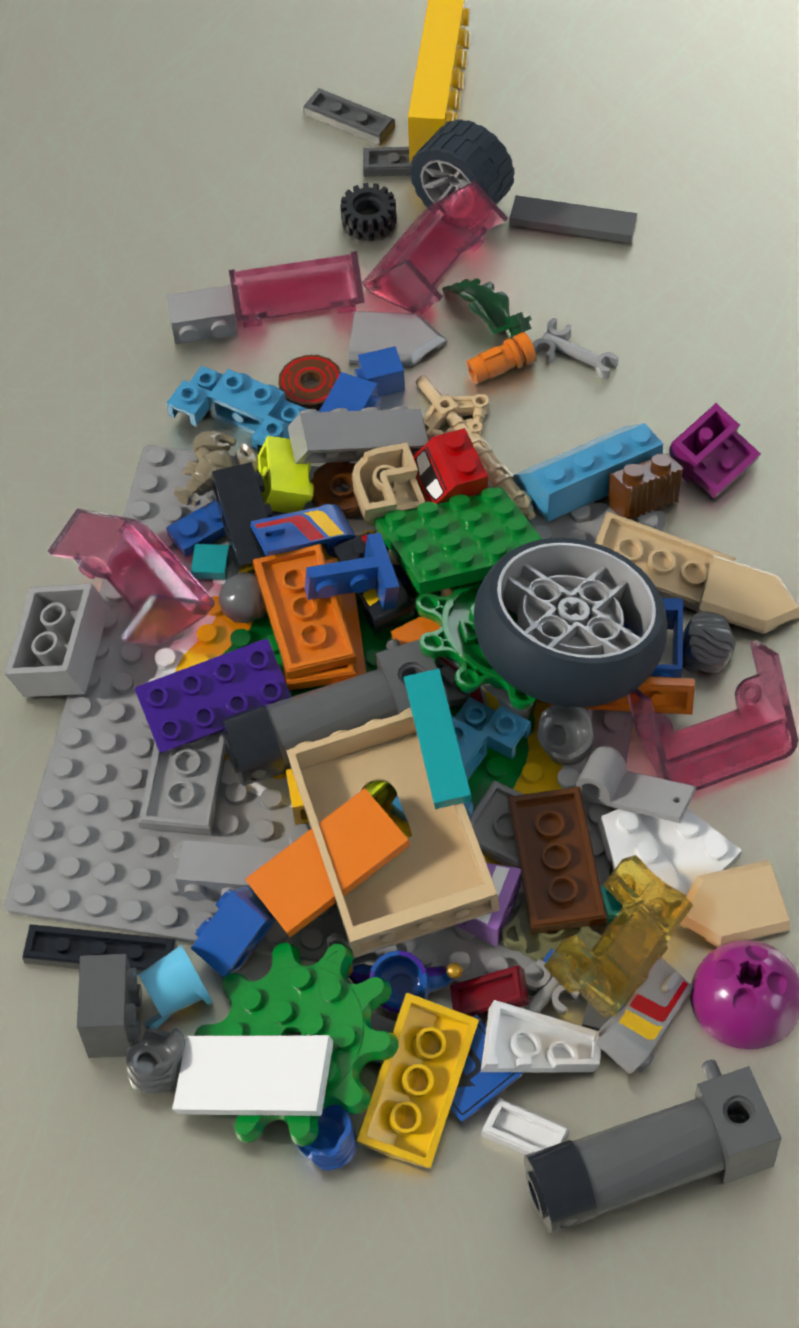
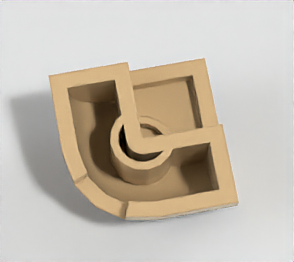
(386, 481)

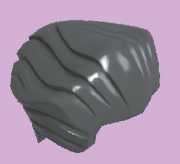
(707, 643)
(566, 734)
(155, 1061)

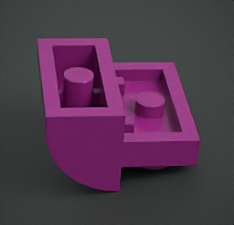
(713, 451)

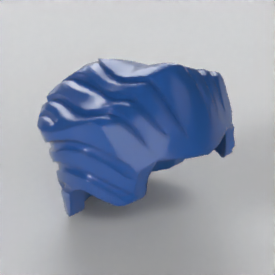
(335, 1140)

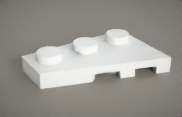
(626, 836)
(692, 846)
(536, 1043)

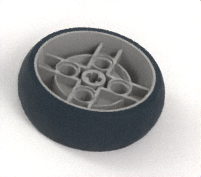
(570, 622)

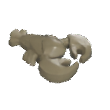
(212, 453)

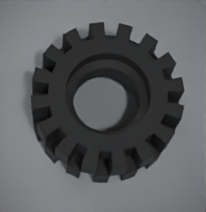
(368, 224)

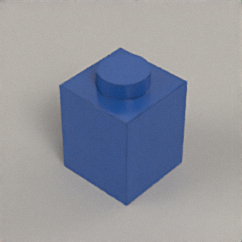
(382, 368)

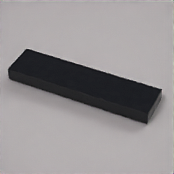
(65, 945)

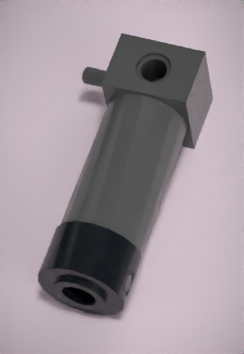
(261, 735)
(717, 1132)

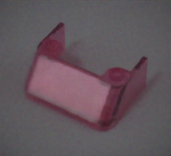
(431, 246)
(296, 288)
(139, 570)
(728, 744)

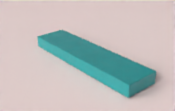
(437, 739)

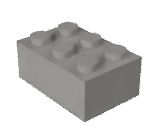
(57, 640)

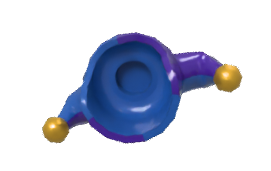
(405, 976)

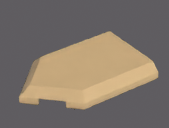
(747, 596)
(737, 905)

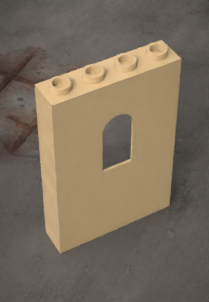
(430, 882)

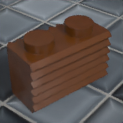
(645, 486)

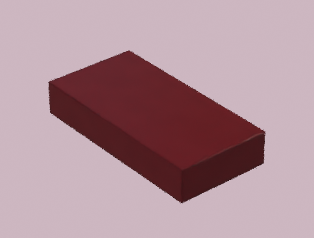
(477, 994)

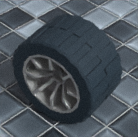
(458, 157)

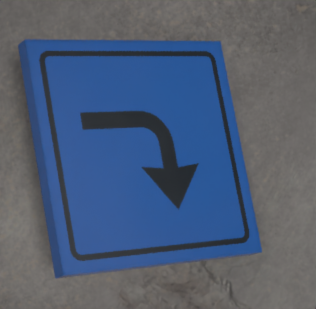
(478, 1087)

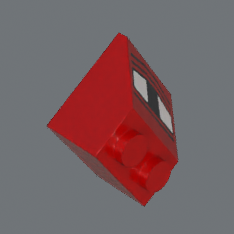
(449, 467)

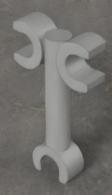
(558, 340)
(548, 989)

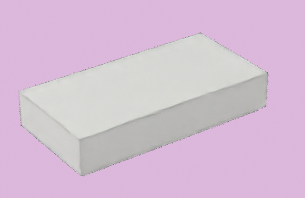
(522, 1129)

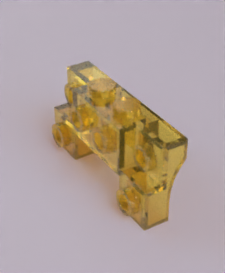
(628, 945)

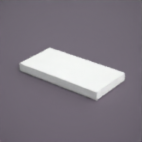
(253, 1075)

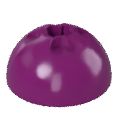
(745, 1010)

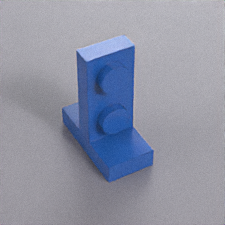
(356, 575)

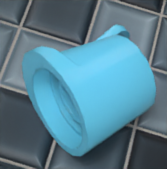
(172, 986)

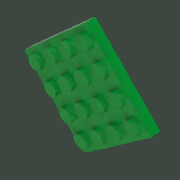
(455, 539)

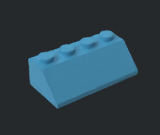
(584, 471)

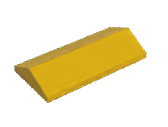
(417, 1082)

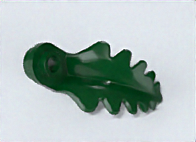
(490, 306)

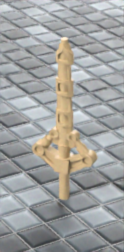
(450, 411)

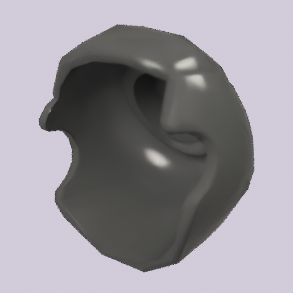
(242, 598)

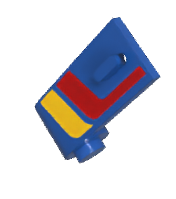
(303, 529)

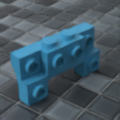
(236, 401)
(476, 729)

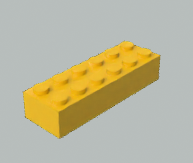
(438, 70)

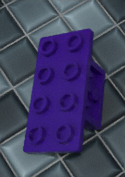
(195, 699)

